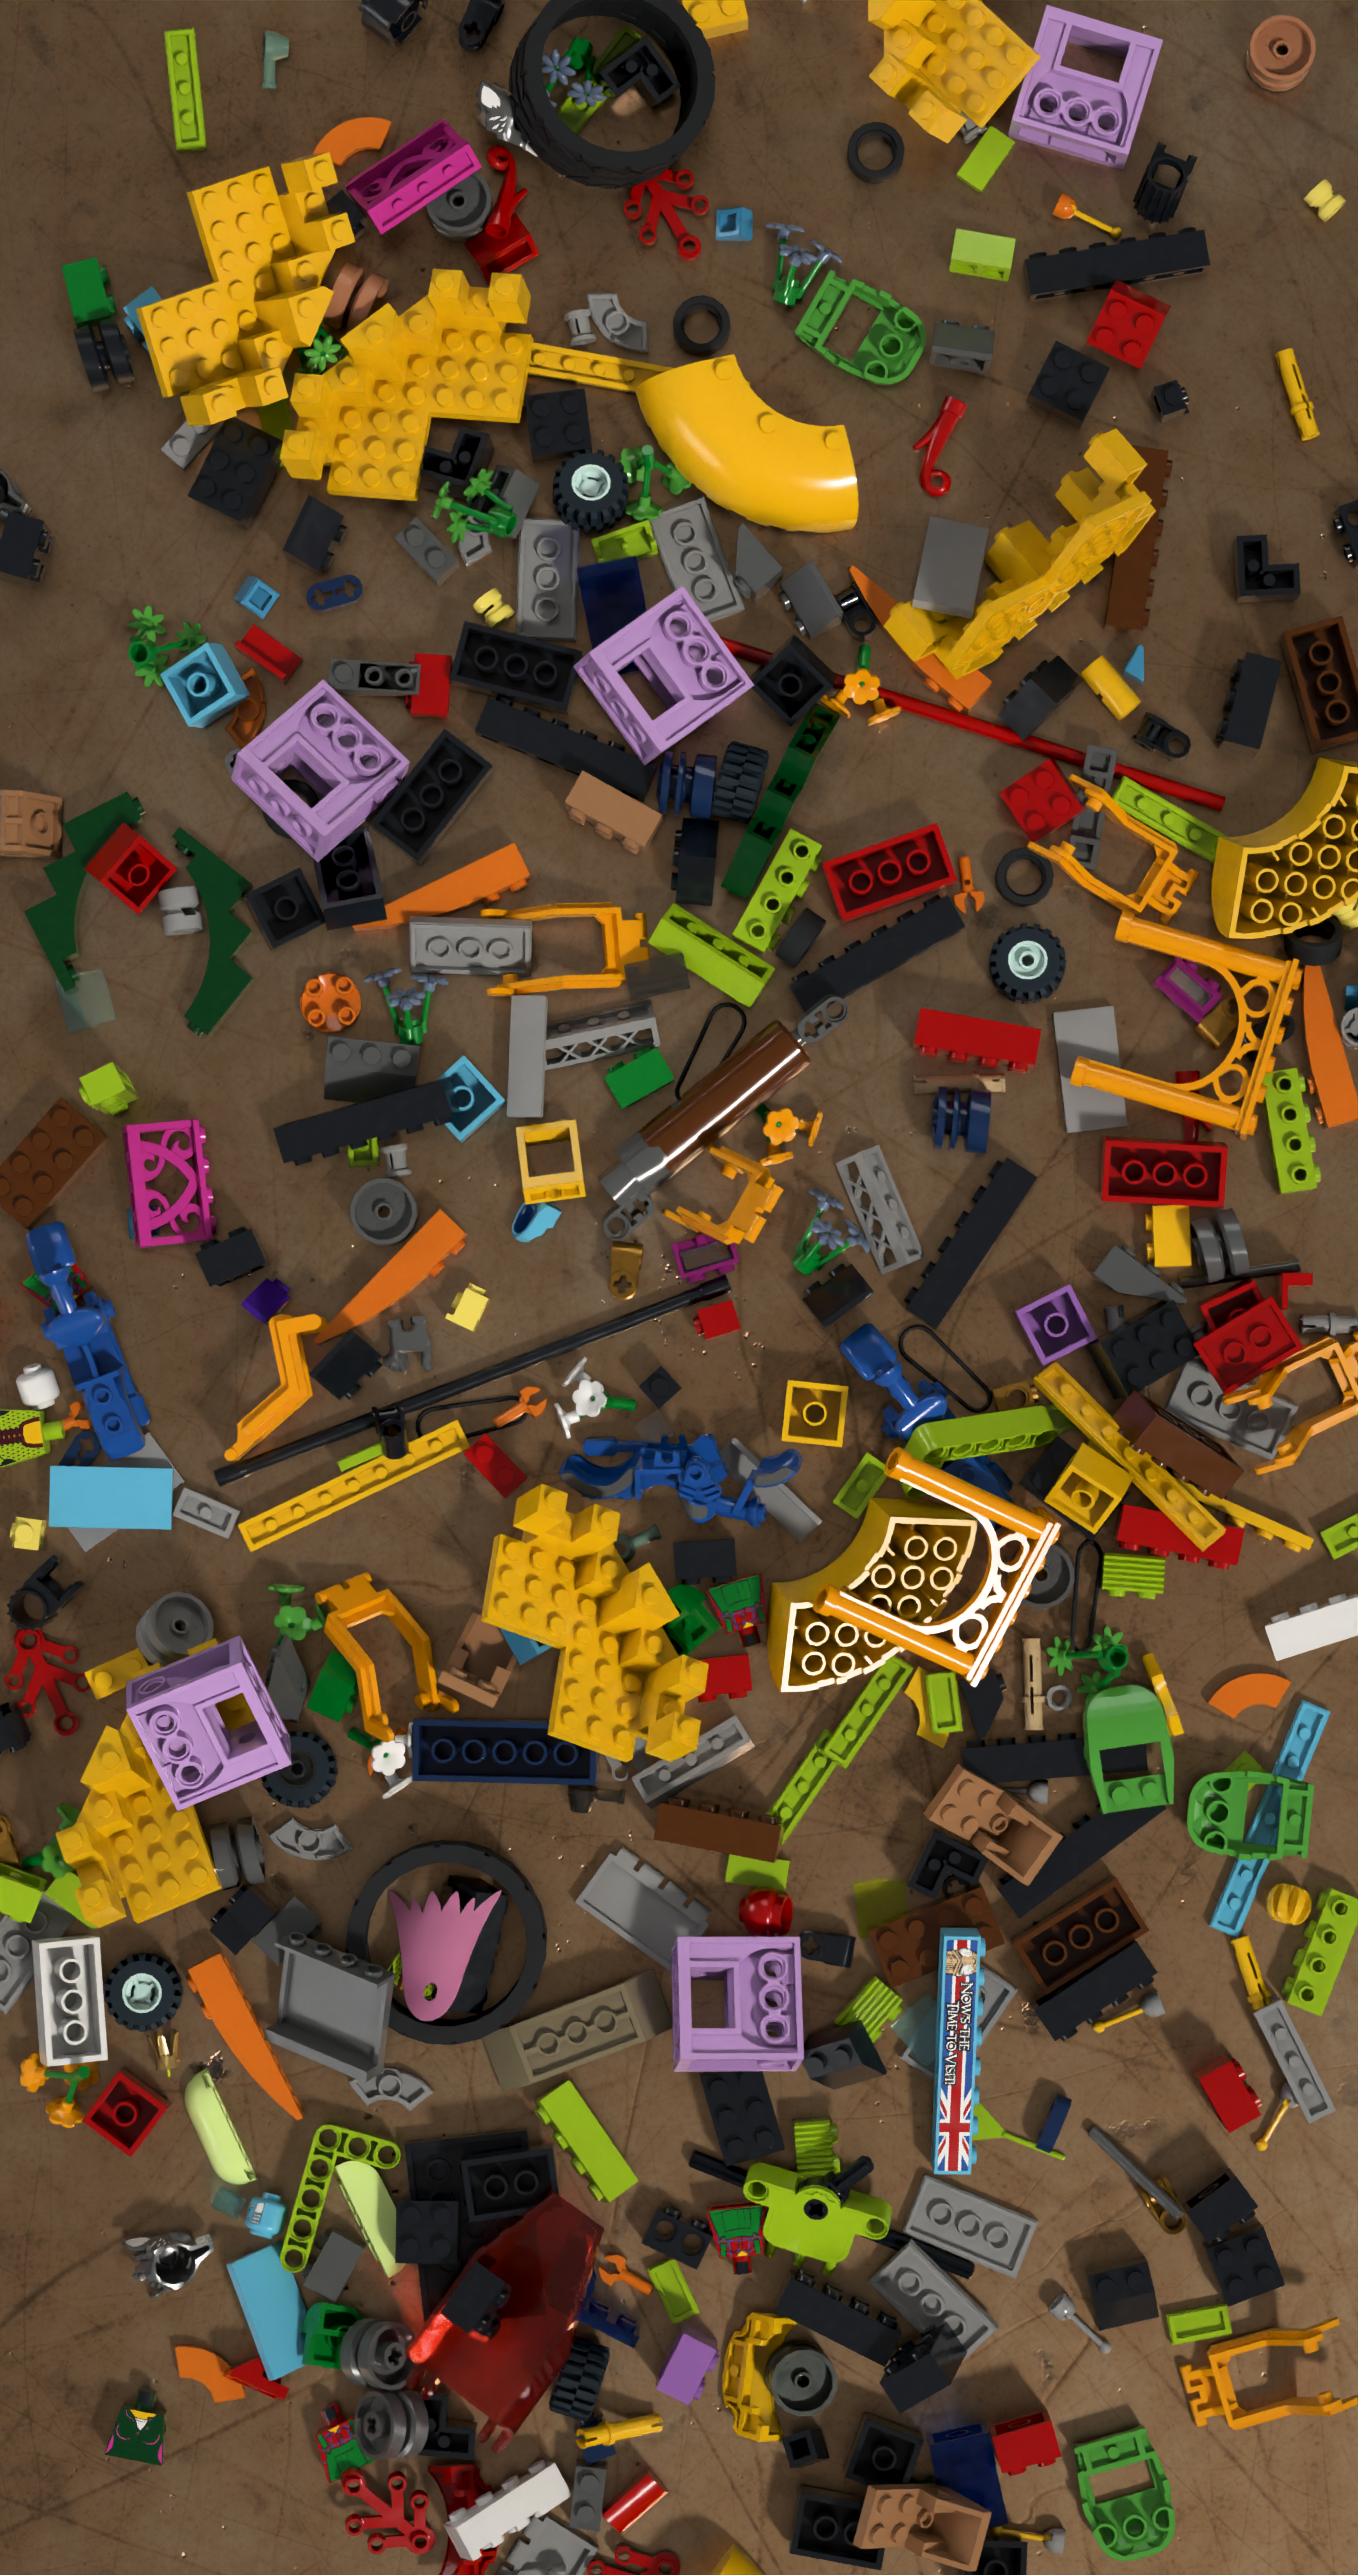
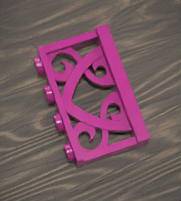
(412, 176)
(145, 1219)

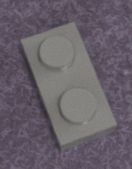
(189, 443)
(206, 1513)

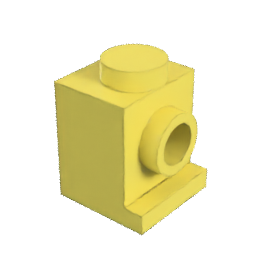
(468, 1307)
(28, 1533)

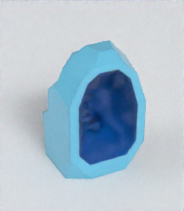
(534, 1220)

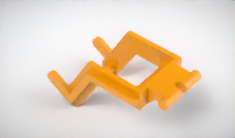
(1160, 881)
(620, 946)
(746, 1217)
(1344, 1365)
(294, 1379)
(357, 1605)
(1216, 2388)

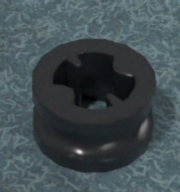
(949, 1879)

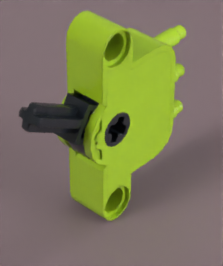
(816, 2211)

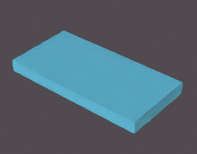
(111, 1497)
(271, 2308)

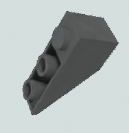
(373, 678)
(1128, 1277)
(287, 1680)

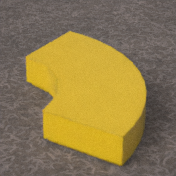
(1160, 1689)
(917, 1692)

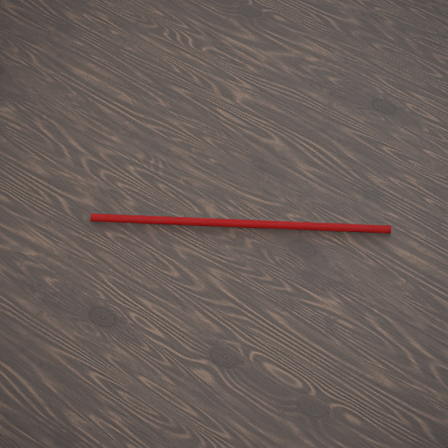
(1007, 735)

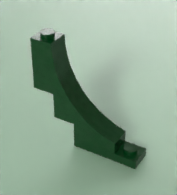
(779, 800)
(221, 893)
(57, 918)

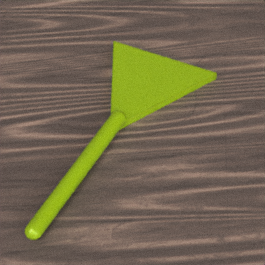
(990, 2129)

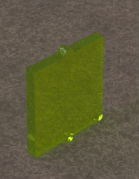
(878, 1902)

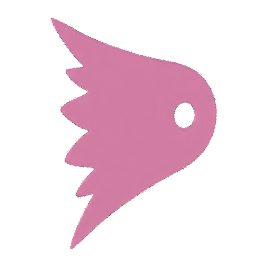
(436, 1948)

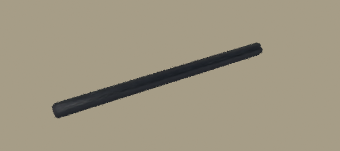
(892, 2240)

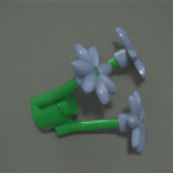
(576, 56)
(787, 289)
(409, 1027)
(808, 1256)

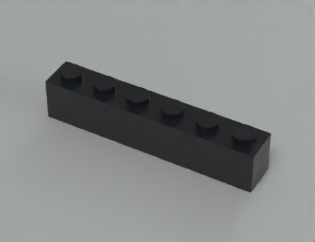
(1129, 262)
(564, 748)
(880, 954)
(367, 1120)
(970, 1243)
(1045, 1758)
(1075, 1853)

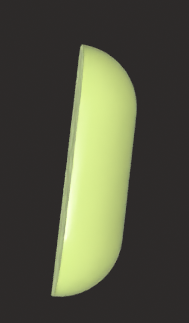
(217, 2130)
(372, 2211)

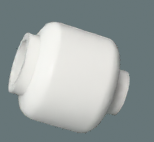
(37, 1386)

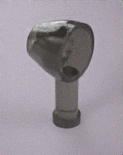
(583, 1797)

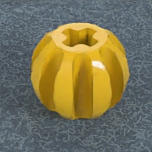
(1288, 1904)

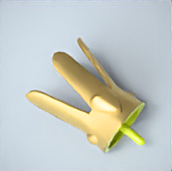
(165, 2059)

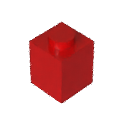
(717, 1320)

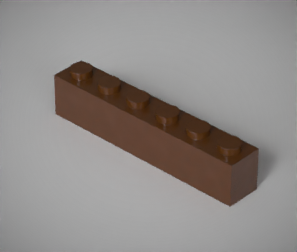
(1132, 568)

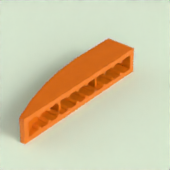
(961, 693)
(459, 890)
(1324, 1054)
(403, 1273)
(237, 2023)

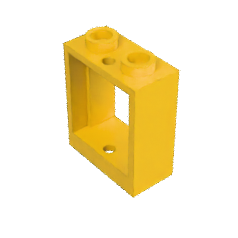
(552, 1186)

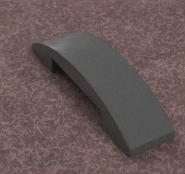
(1088, 826)

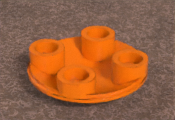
(330, 1002)

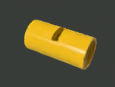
(1115, 691)

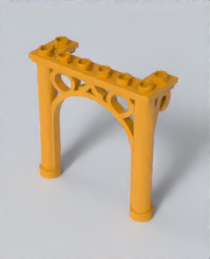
(1179, 1097)
(970, 1656)

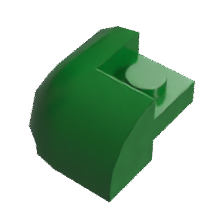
(694, 1622)
(324, 2330)

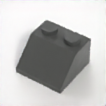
(962, 346)
(755, 567)
(810, 601)

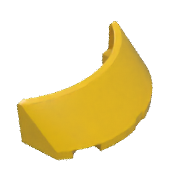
(744, 2376)

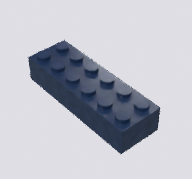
(498, 1753)

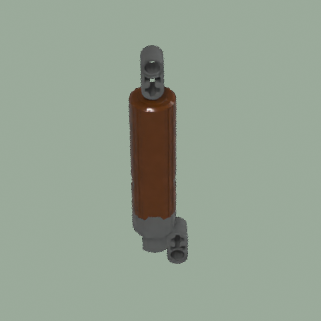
(709, 1112)

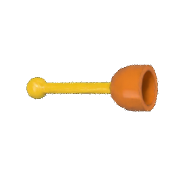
(1067, 207)

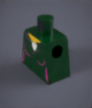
(140, 2431)

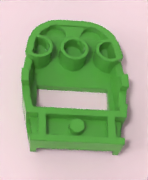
(888, 348)
(1121, 1719)
(1219, 1811)
(1132, 2523)

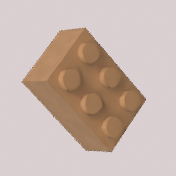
(612, 813)

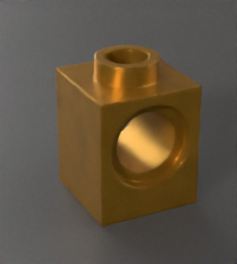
(1001, 1395)

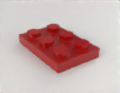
(1248, 1345)

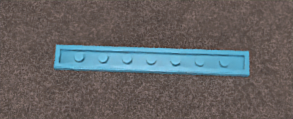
(1263, 1829)

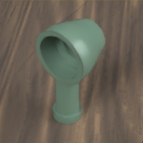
(273, 48)
(636, 1541)

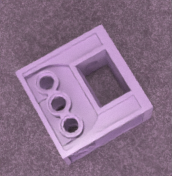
(1082, 95)
(680, 662)
(331, 751)
(187, 1697)
(747, 1987)

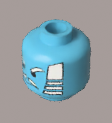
(266, 2215)

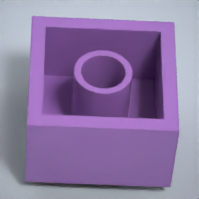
(1055, 1325)
(686, 2365)

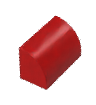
(502, 254)
(634, 2500)

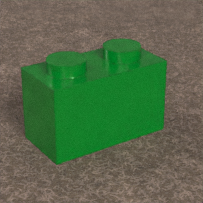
(87, 291)
(639, 1077)
(335, 1688)

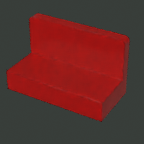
(269, 654)
(1286, 1280)

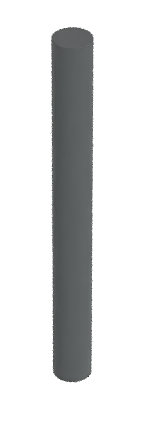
(1255, 1271)
(1136, 2173)

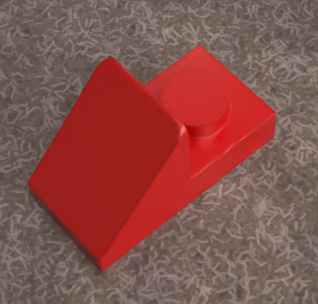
(250, 2375)

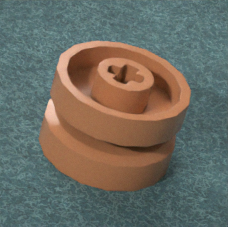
(1292, 39)
(355, 298)

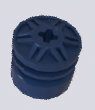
(687, 784)
(961, 1119)

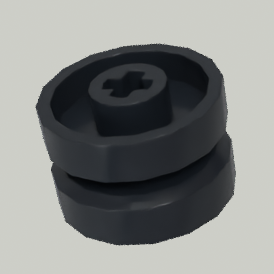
(104, 354)

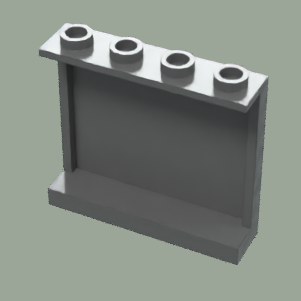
(332, 2007)

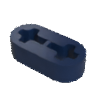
(333, 586)
(75, 1449)
(1053, 2123)

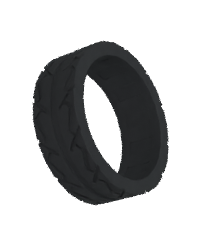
(571, 154)
(505, 1873)

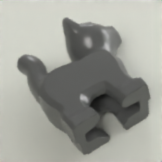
(411, 1340)

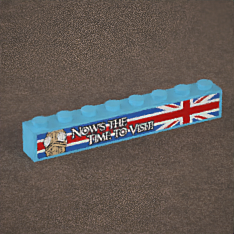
(956, 2050)

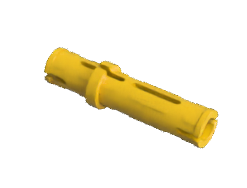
(1297, 395)
(1251, 1973)
(607, 2432)

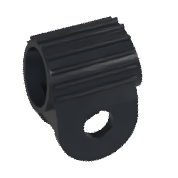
(1156, 200)
(48, 1591)

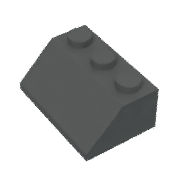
(368, 1069)

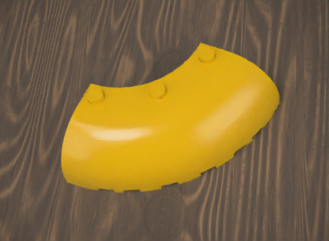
(748, 452)
(1297, 866)
(899, 1561)

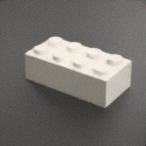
(69, 2000)

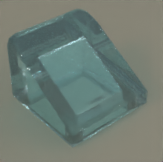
(228, 2202)

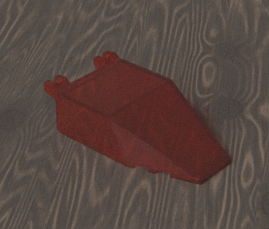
(550, 2267)

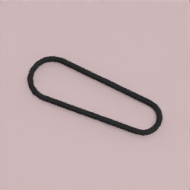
(703, 1031)
(955, 1357)
(470, 1403)
(1075, 1595)

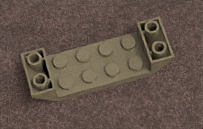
(579, 2032)

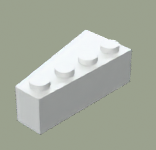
(1313, 1626)
(506, 2509)

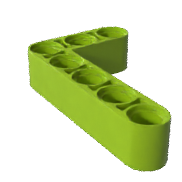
(978, 1436)
(322, 2183)

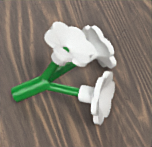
(589, 1399)
(387, 1756)

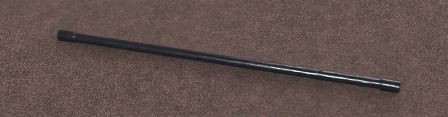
(704, 1292)

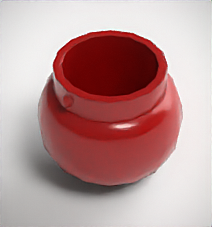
(766, 1912)

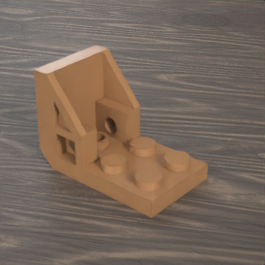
(30, 824)
(479, 1662)
(995, 1823)
(926, 2521)

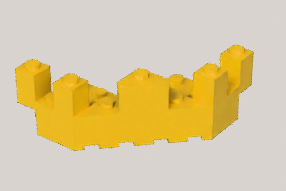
(948, 60)
(265, 293)
(432, 361)
(1033, 570)
(615, 1660)
(130, 1832)

